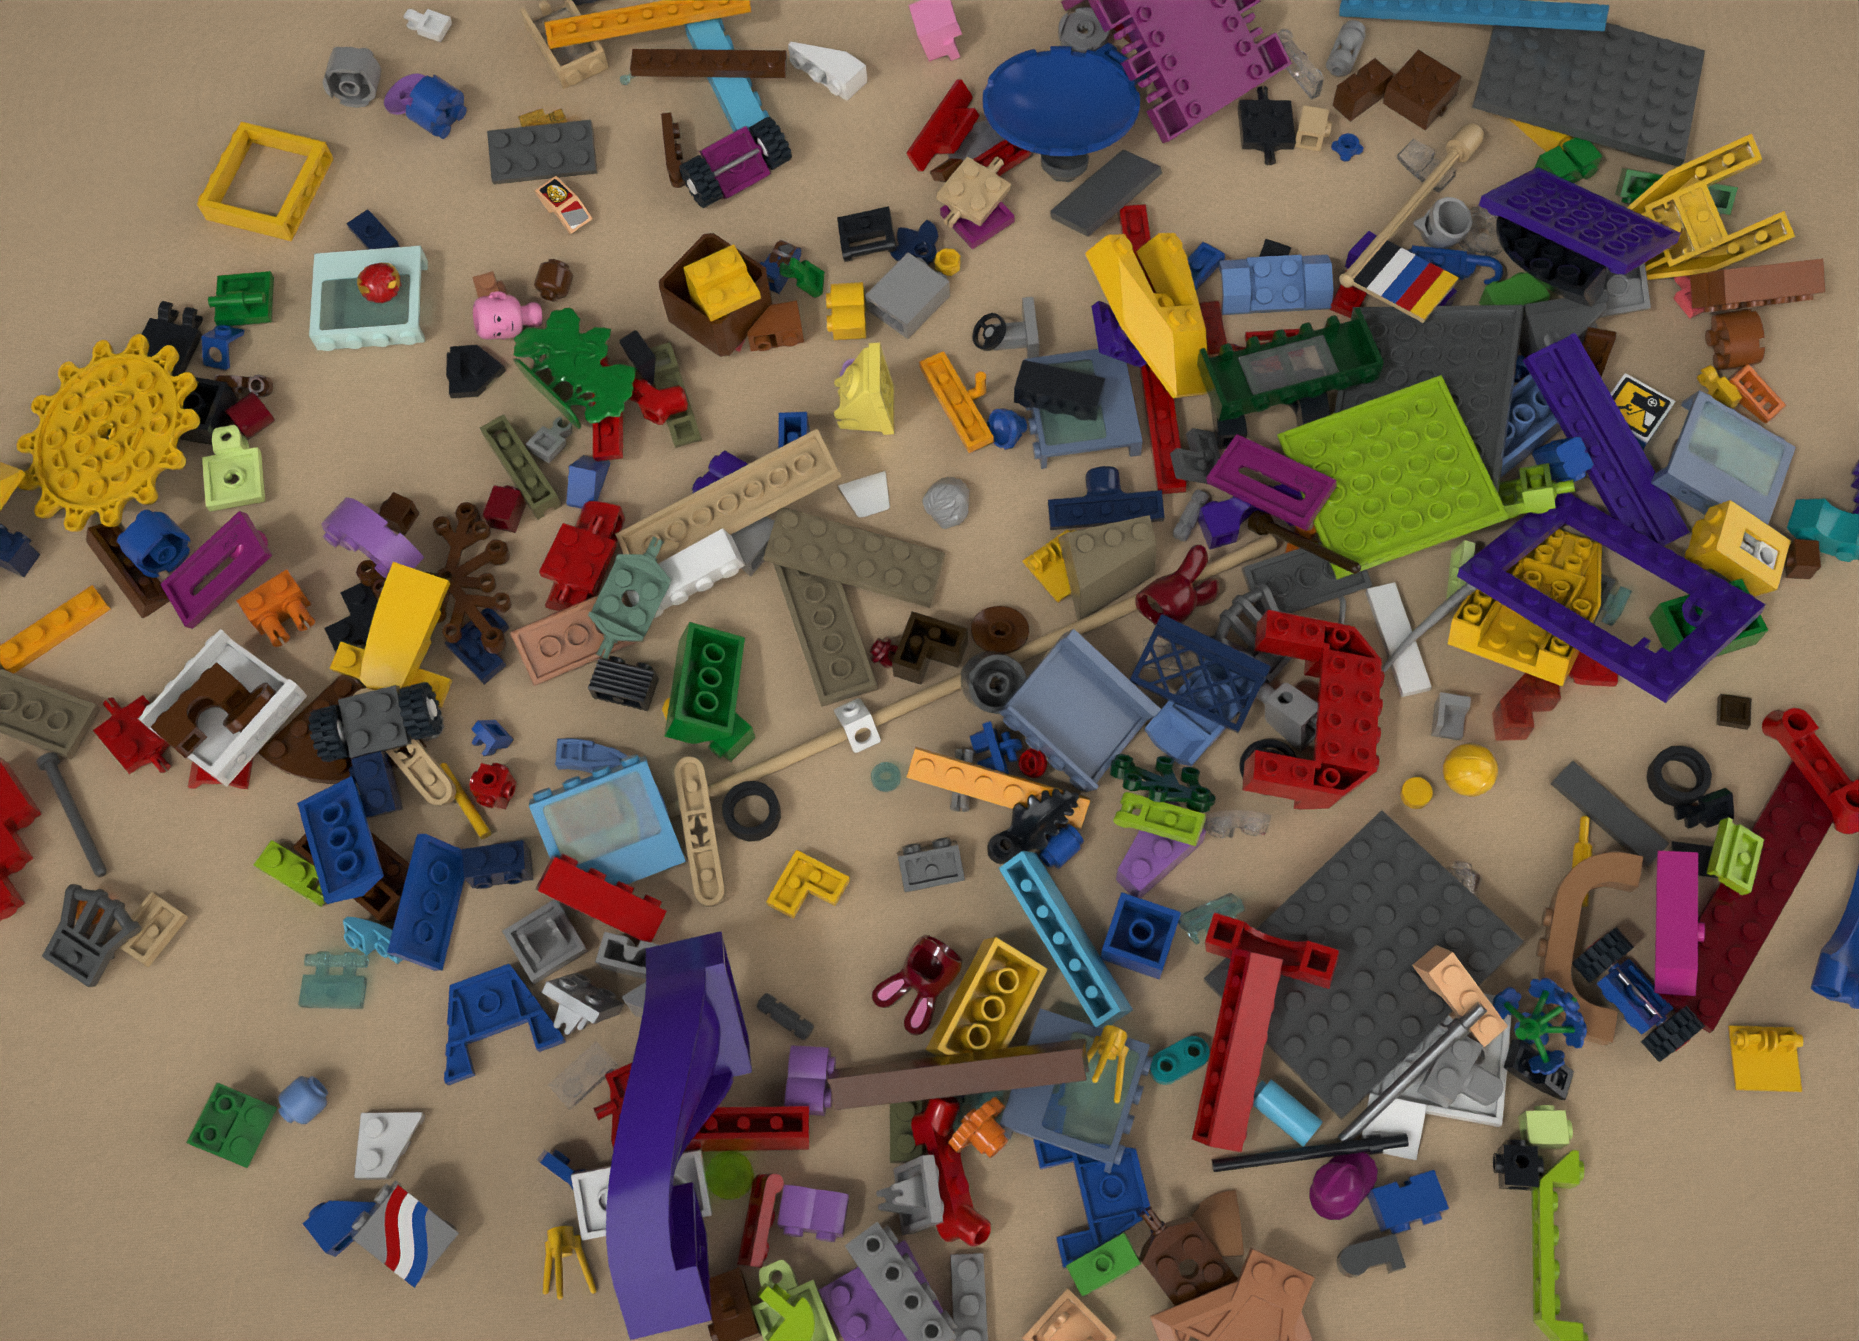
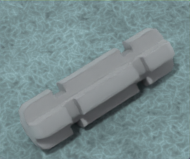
(1190, 515)

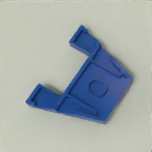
(488, 1007)
(1109, 1200)

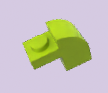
(796, 1319)

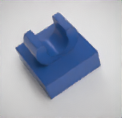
(492, 735)

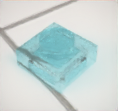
(1614, 605)

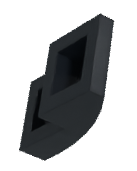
(1517, 1064)

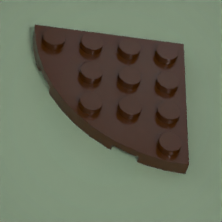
(294, 750)

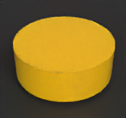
(1416, 792)

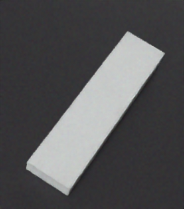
(1393, 630)

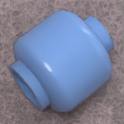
(302, 1100)

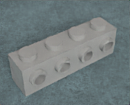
(897, 1286)

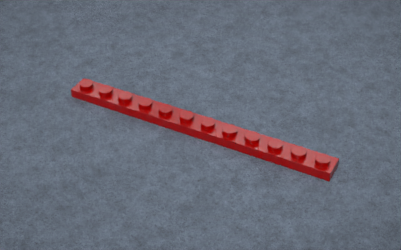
(1158, 401)

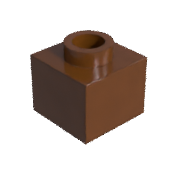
(399, 513)
(1802, 559)

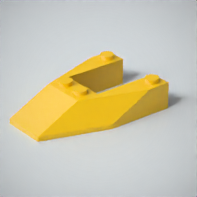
(1685, 204)
(1162, 324)

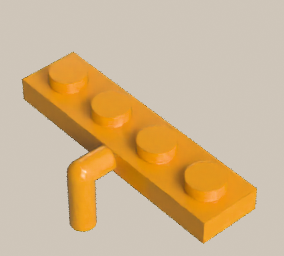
(958, 401)

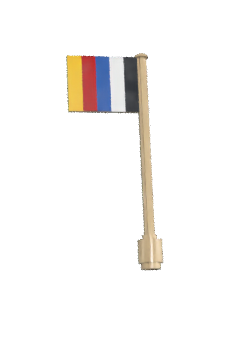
(1397, 274)

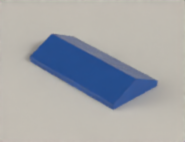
(340, 842)

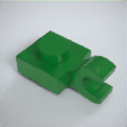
(808, 276)

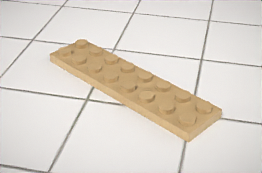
(736, 498)

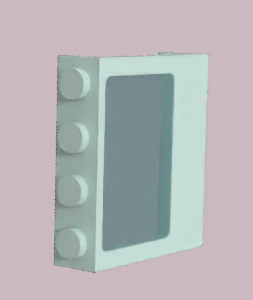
(347, 319)

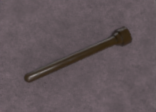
(1262, 523)

